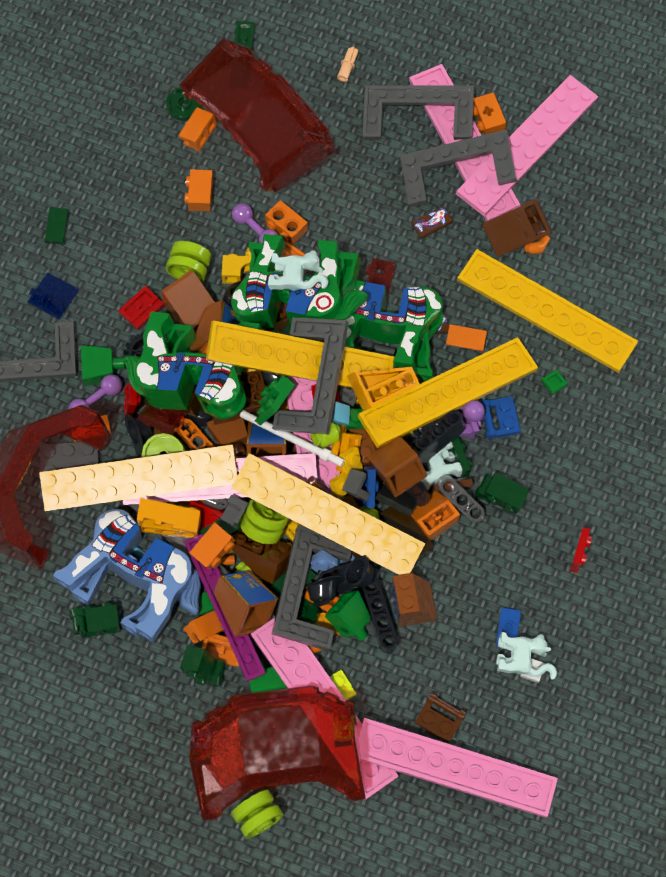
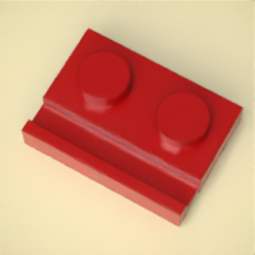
(139, 307)
(580, 557)

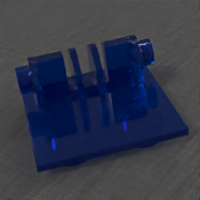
(52, 296)

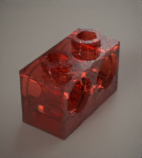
(381, 279)

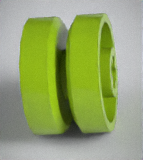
(188, 256)
(160, 443)
(263, 523)
(257, 814)

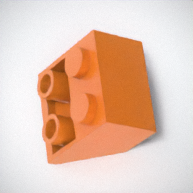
(436, 515)

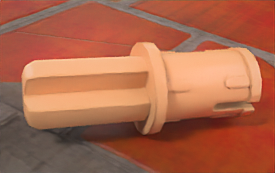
(347, 64)

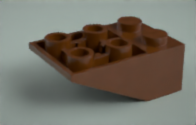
(516, 227)
(253, 385)
(264, 560)

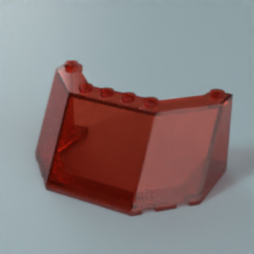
(260, 113)
(15, 458)
(274, 743)

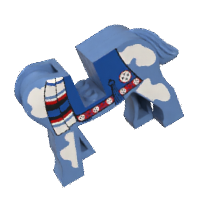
(161, 572)

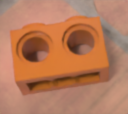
(289, 220)

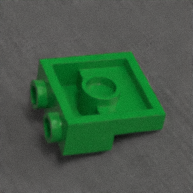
(273, 397)

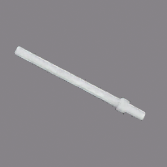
(324, 454)

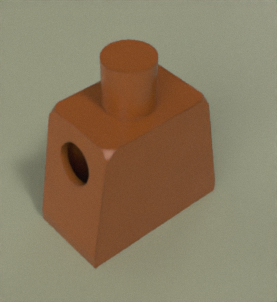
(229, 433)

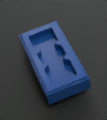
(370, 485)
(508, 623)

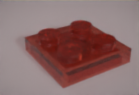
(163, 419)

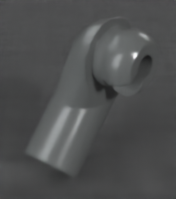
(216, 503)

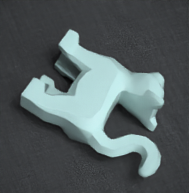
(293, 269)
(436, 466)
(521, 656)

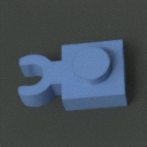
(322, 561)

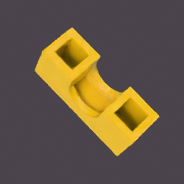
(234, 267)

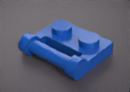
(506, 417)

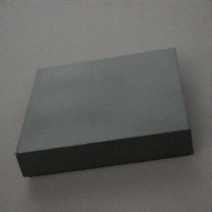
(400, 503)

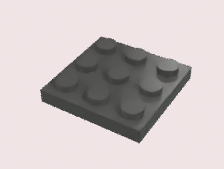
(66, 456)

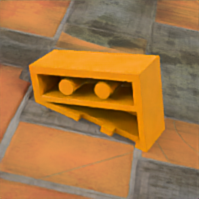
(380, 385)
(168, 519)

